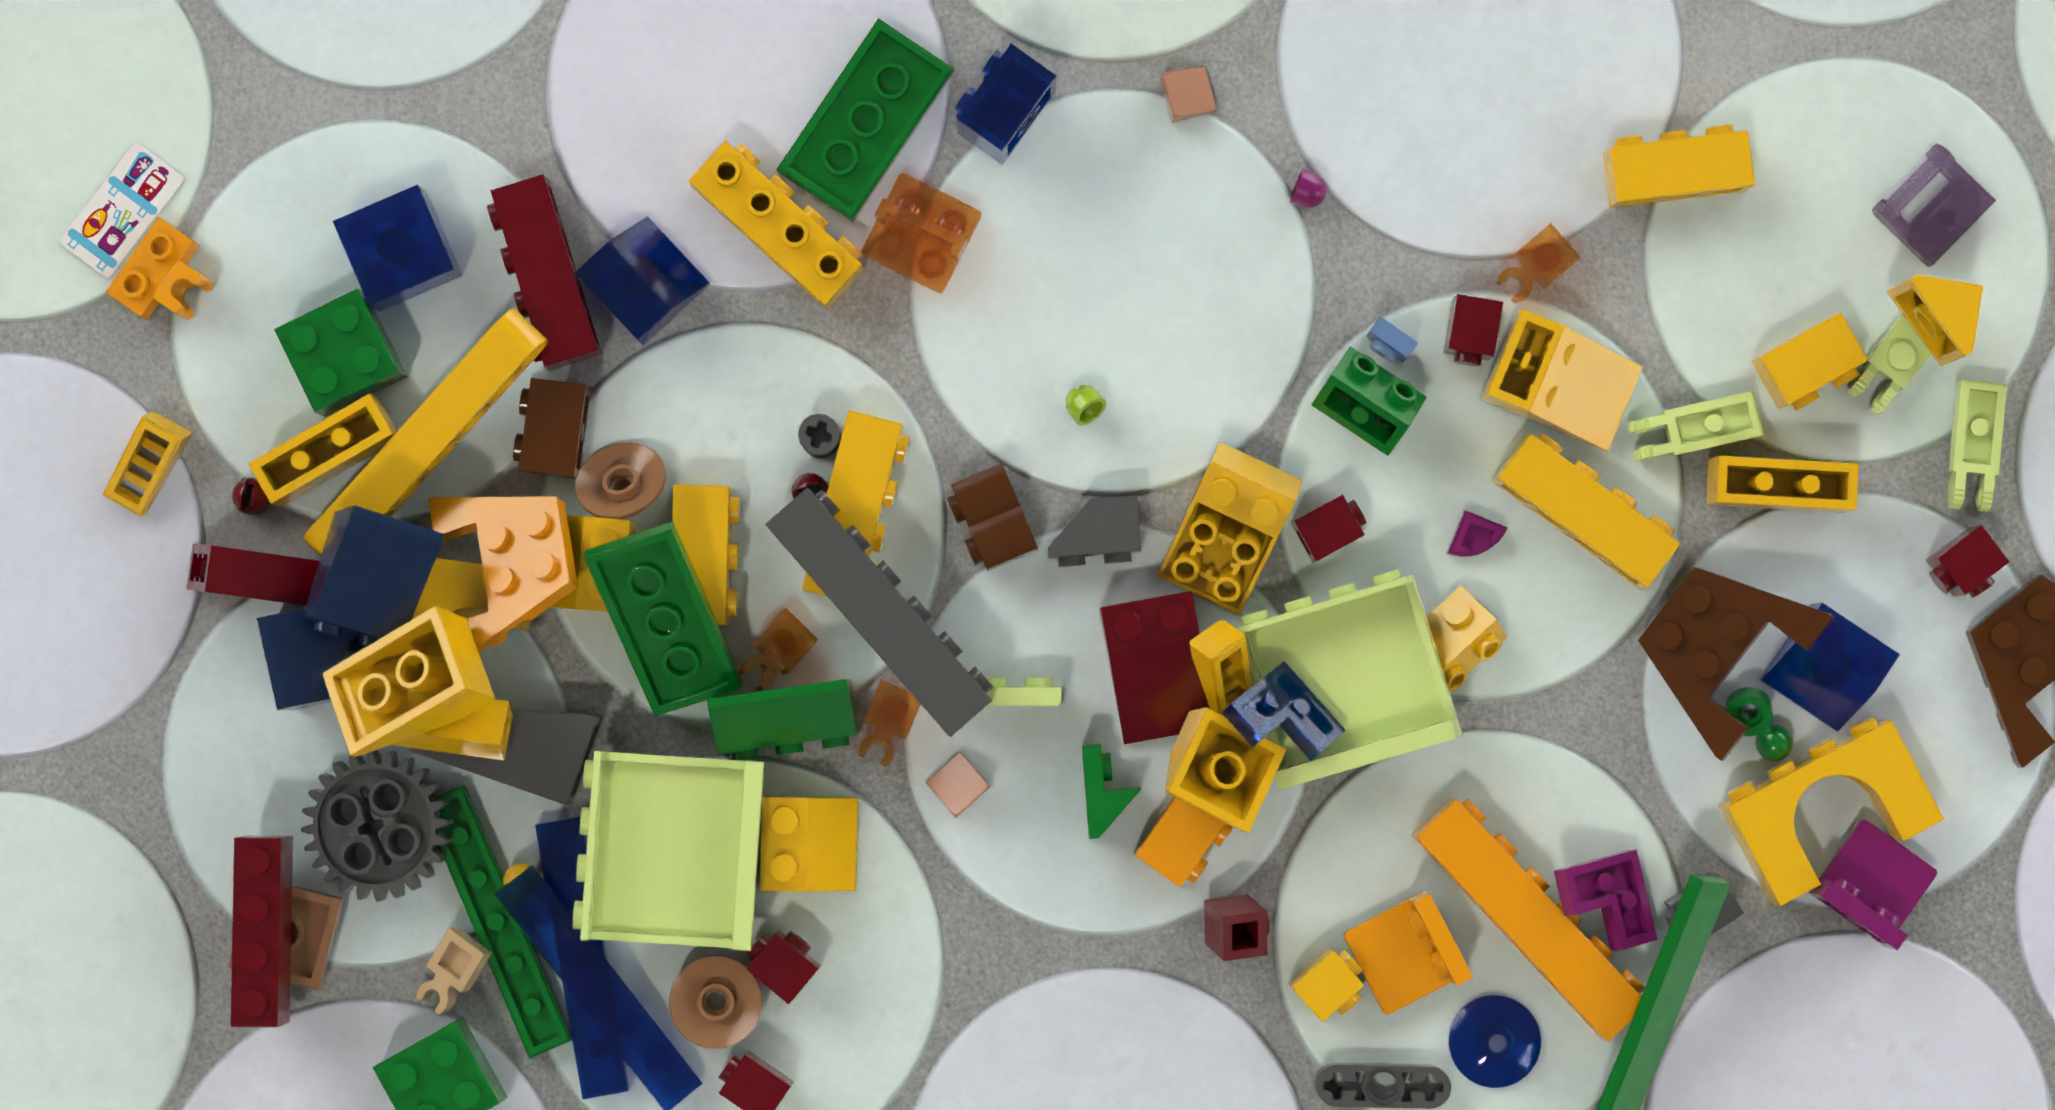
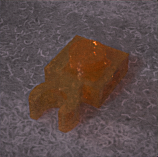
(1542, 260)
(780, 647)
(891, 714)

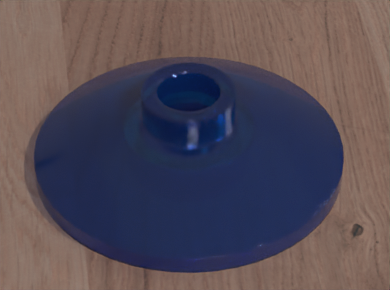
(1471, 1035)

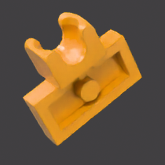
(159, 273)

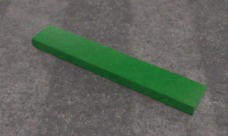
(513, 954)
(1664, 993)

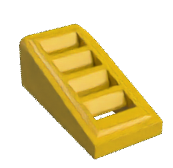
(165, 429)
(1221, 664)

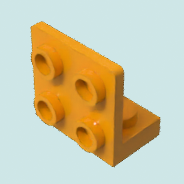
(1407, 953)

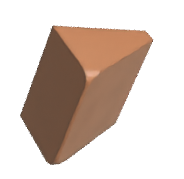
(1187, 93)
(958, 784)

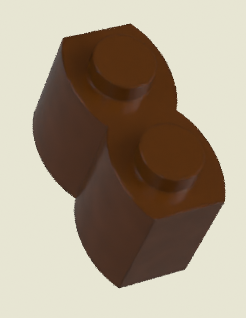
(993, 518)

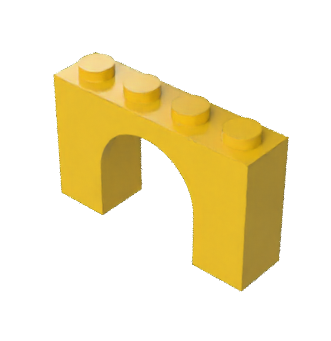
(486, 732)
(1765, 813)

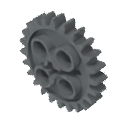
(338, 838)

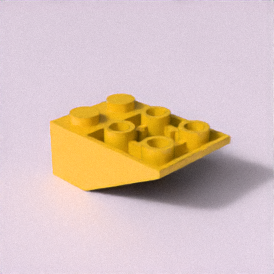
(1561, 380)
(1230, 528)

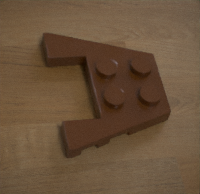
(1708, 632)
(2018, 661)

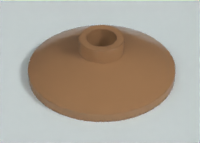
(620, 481)
(694, 1014)

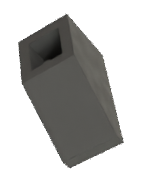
(1100, 528)

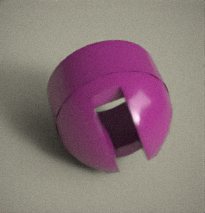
(1308, 190)

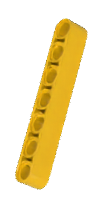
(438, 422)

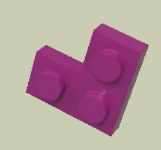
(1618, 889)

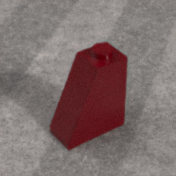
(251, 574)

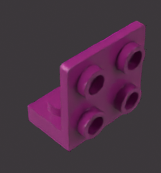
(1874, 883)

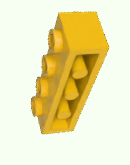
(776, 224)

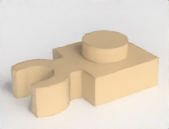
(456, 966)

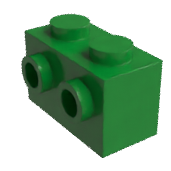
(1369, 401)

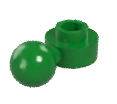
(1772, 741)

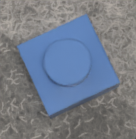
(1390, 341)

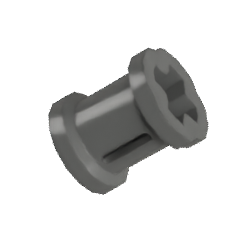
(814, 422)

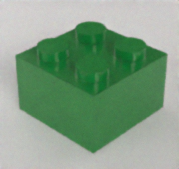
(340, 353)
(441, 1073)

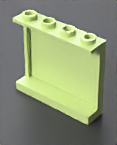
(1367, 664)
(670, 850)

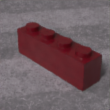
(544, 270)
(261, 931)

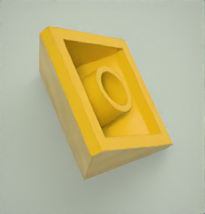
(1940, 313)

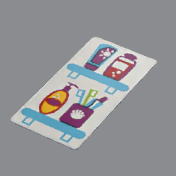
(121, 210)

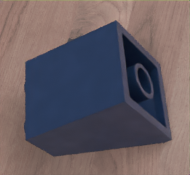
(370, 574)
(299, 657)

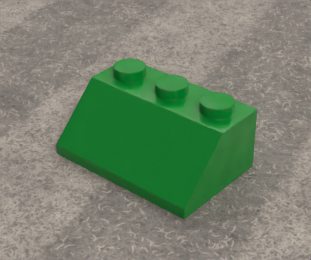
(784, 719)

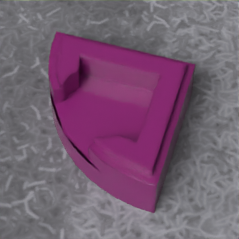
(1474, 535)

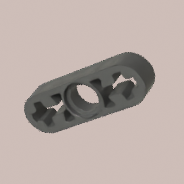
(1417, 1075)

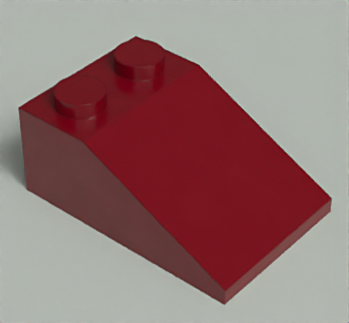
(1153, 664)

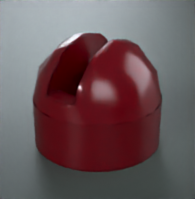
(808, 480)
(259, 500)

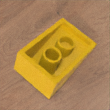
(409, 682)

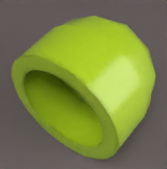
(1085, 404)

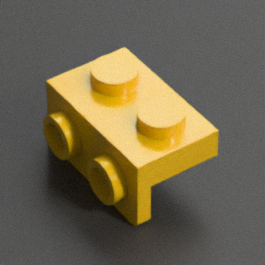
(1463, 635)

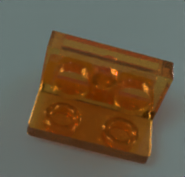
(921, 233)

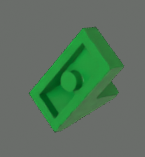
(1101, 804)

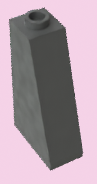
(542, 754)

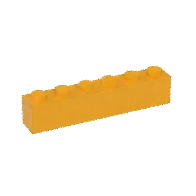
(1529, 918)

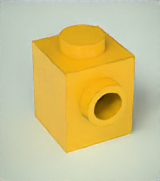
(1329, 984)

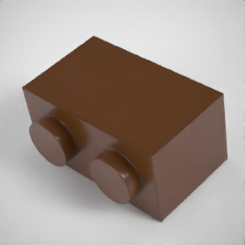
(552, 428)

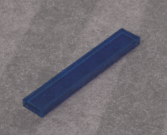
(598, 988)
(597, 1062)

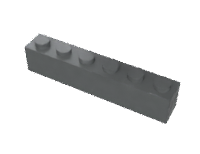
(879, 611)

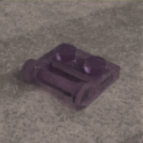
(1944, 216)

